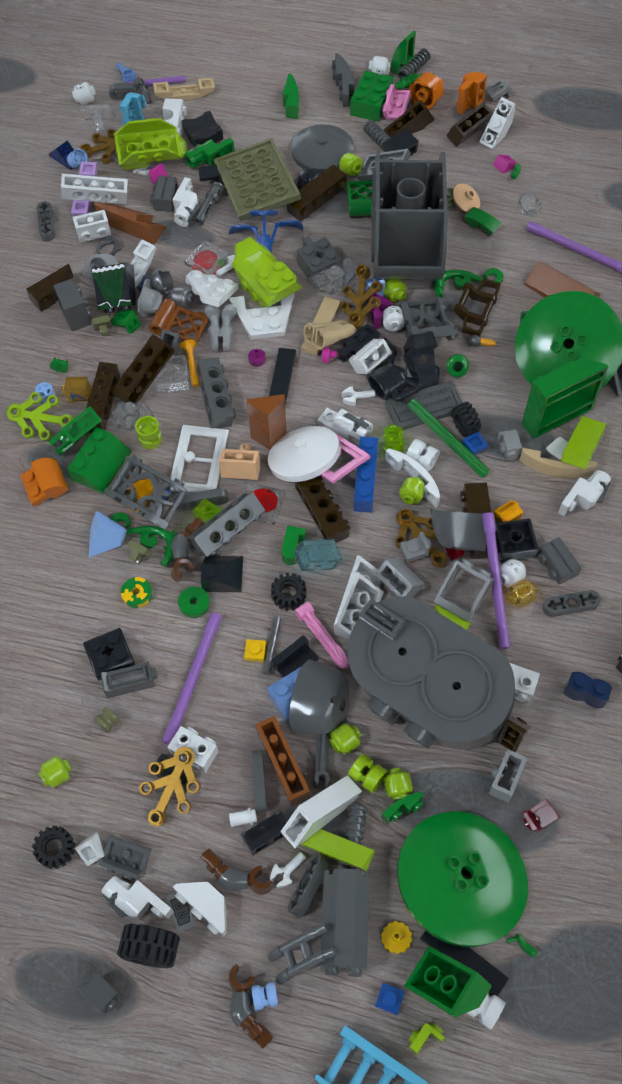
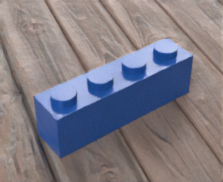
(366, 476)

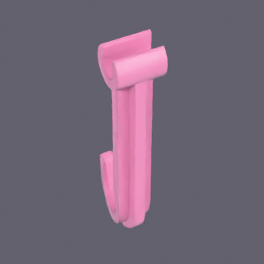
(306, 614)

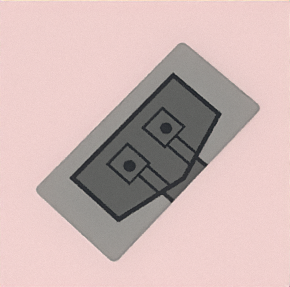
(182, 913)

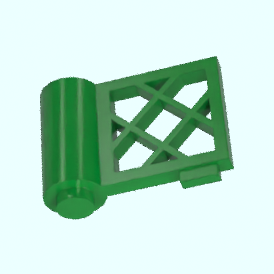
(361, 206)

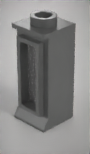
(128, 679)

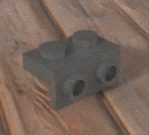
(125, 857)

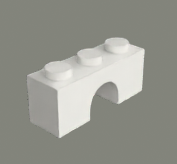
(174, 113)

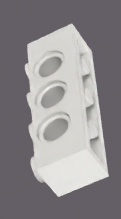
(94, 188)

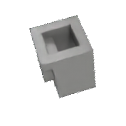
(509, 444)

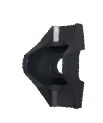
(415, 347)

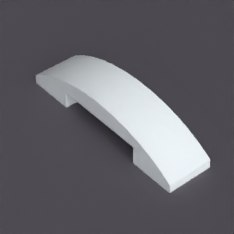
(143, 257)
(399, 460)

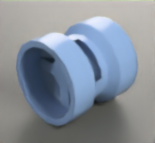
(79, 155)
(259, 996)

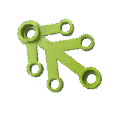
(36, 415)

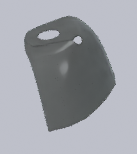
(459, 530)
(310, 702)

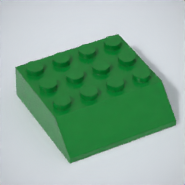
(562, 395)

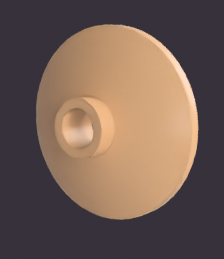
(465, 197)

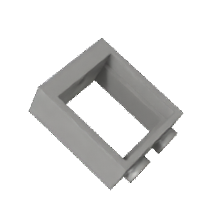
(453, 606)

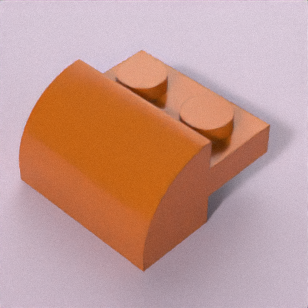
(471, 91)
(44, 480)

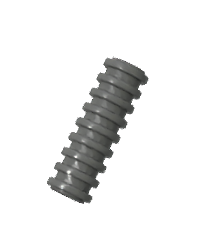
(415, 64)
(376, 133)
(355, 826)

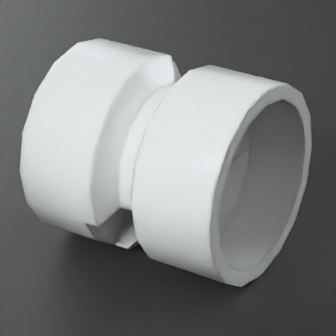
(419, 449)
(488, 1011)

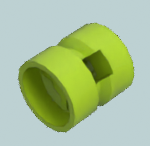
(148, 432)
(373, 777)

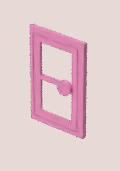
(359, 455)

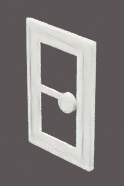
(182, 456)

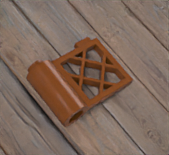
(168, 313)

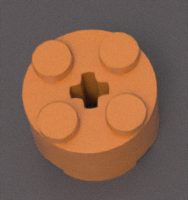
(428, 89)

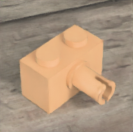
(240, 463)

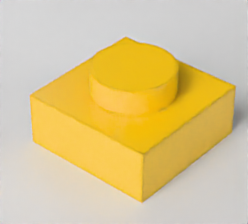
(255, 650)

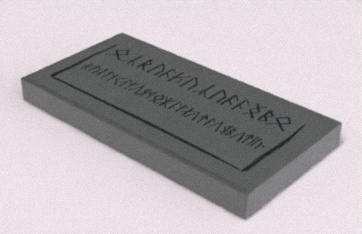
(435, 399)

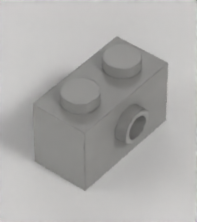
(399, 578)
(507, 775)

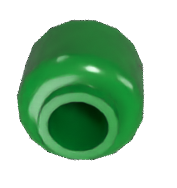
(457, 365)

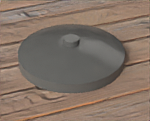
(321, 147)

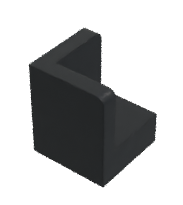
(209, 173)

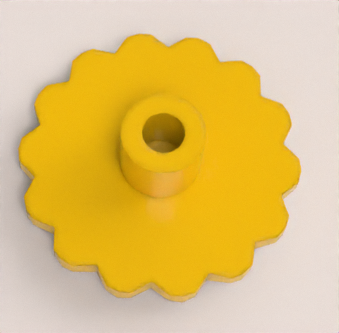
(396, 937)

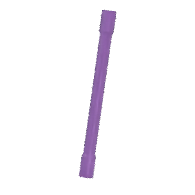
(542, 231)
(210, 631)
(502, 631)

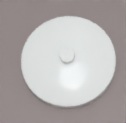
(304, 453)

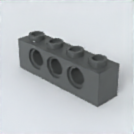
(212, 380)
(201, 537)

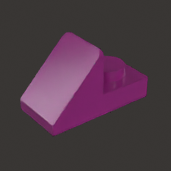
(377, 314)

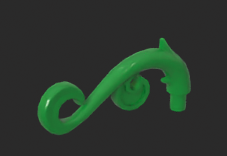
(466, 278)
(145, 532)

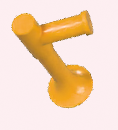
(188, 346)

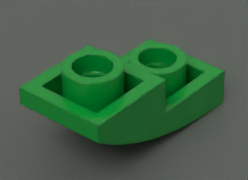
(480, 218)
(408, 804)

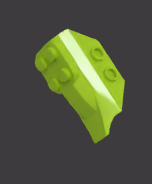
(148, 142)
(262, 273)

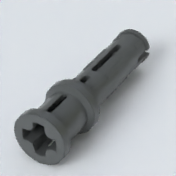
(211, 199)

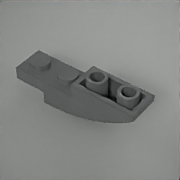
(344, 78)

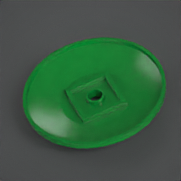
(563, 317)
(445, 902)

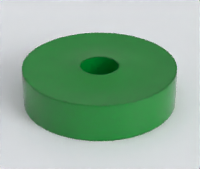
(193, 610)

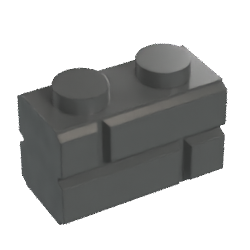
(164, 191)
(558, 560)

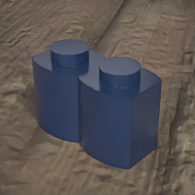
(591, 691)

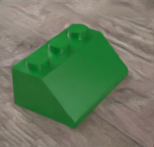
(98, 460)
(447, 983)

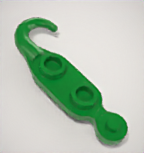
(405, 82)

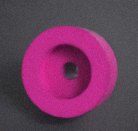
(326, 354)

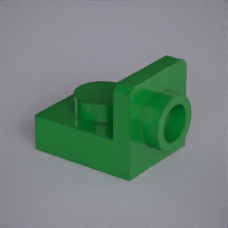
(128, 319)

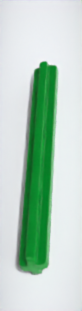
(448, 438)

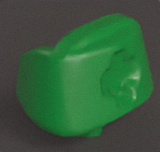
(59, 365)

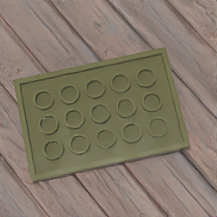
(256, 179)

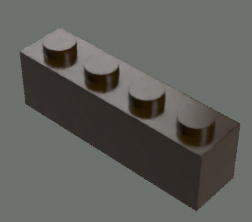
(318, 192)
(476, 501)

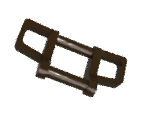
(480, 296)

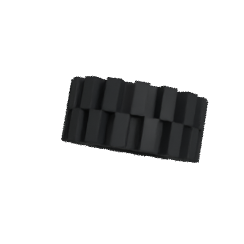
(466, 419)
(288, 602)
(42, 841)

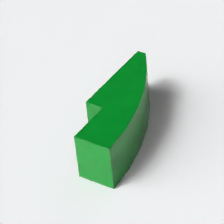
(404, 53)
(291, 98)

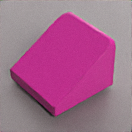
(504, 163)
(157, 171)

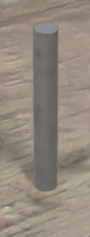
(272, 645)

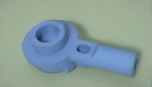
(127, 74)

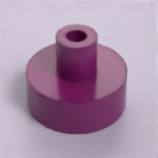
(257, 357)

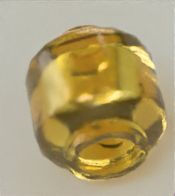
(522, 593)

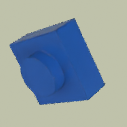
(475, 443)
(389, 999)

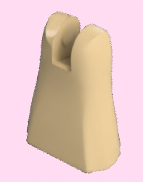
(325, 334)

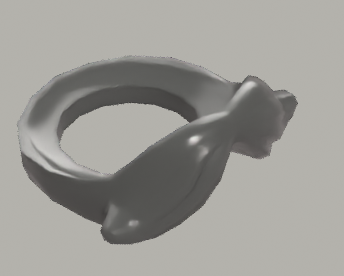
(106, 240)

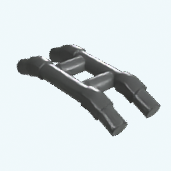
(309, 959)

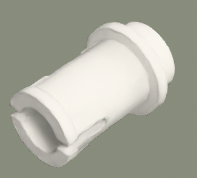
(243, 817)

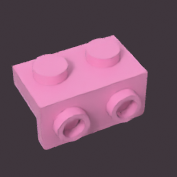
(395, 103)

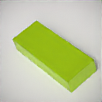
(583, 442)

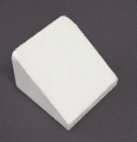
(557, 447)
(90, 849)

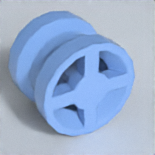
(47, 389)

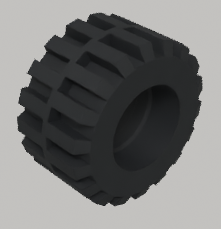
(148, 946)

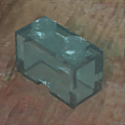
(317, 553)

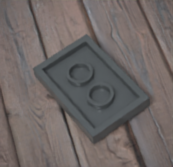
(369, 163)

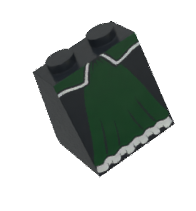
(114, 286)

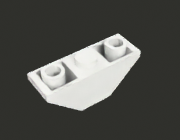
(498, 124)
(206, 904)

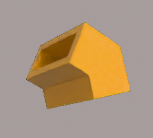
(508, 512)

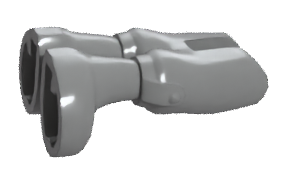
(224, 333)

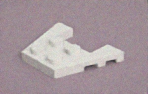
(265, 321)

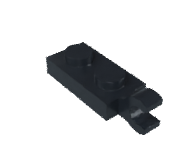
(358, 341)

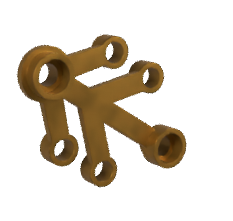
(108, 143)
(357, 317)
(411, 524)
(172, 783)

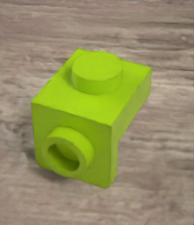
(418, 1037)

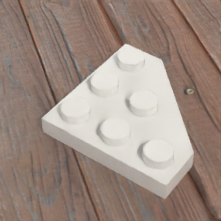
(210, 287)

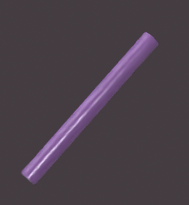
(178, 79)

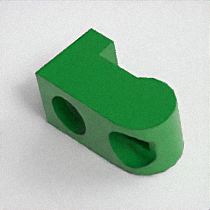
(291, 541)

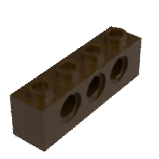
(143, 370)
(101, 397)
(330, 531)

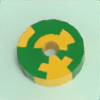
(136, 600)

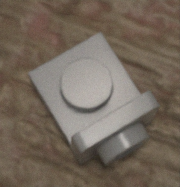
(499, 89)
(416, 548)

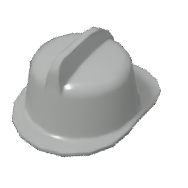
(98, 261)
(149, 299)

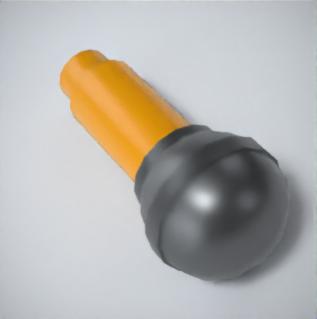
(475, 341)

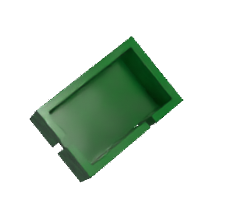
(370, 96)

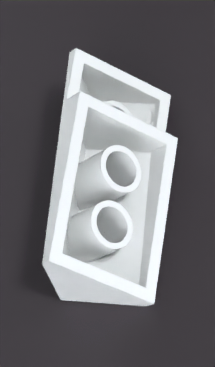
(361, 588)

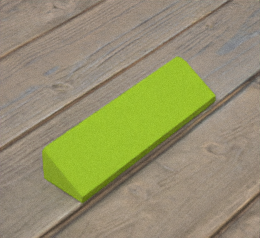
(340, 849)

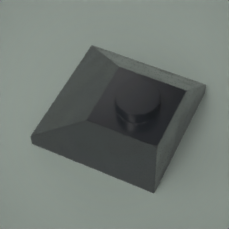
(222, 573)

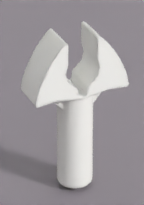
(226, 268)
(356, 395)
(287, 870)

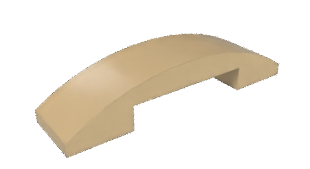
(184, 92)
(552, 467)

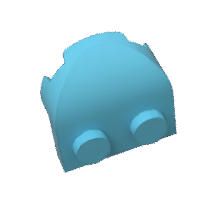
(132, 107)

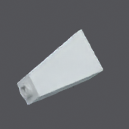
(320, 810)

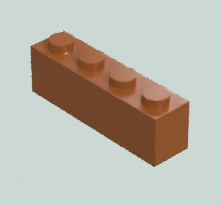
(283, 761)

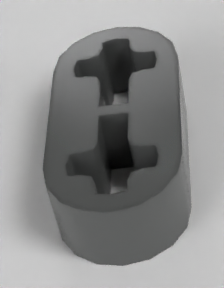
(122, 90)

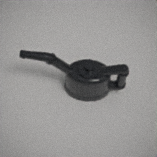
(392, 379)

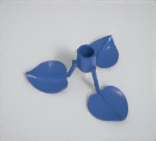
(265, 238)

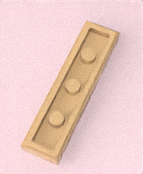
(325, 314)

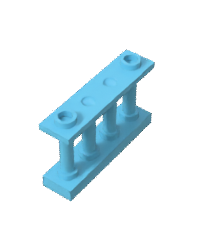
(370, 1056)

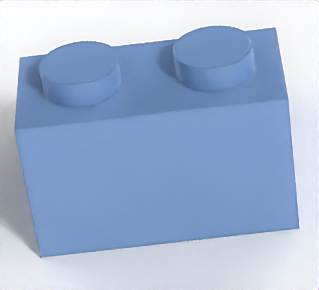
(281, 694)

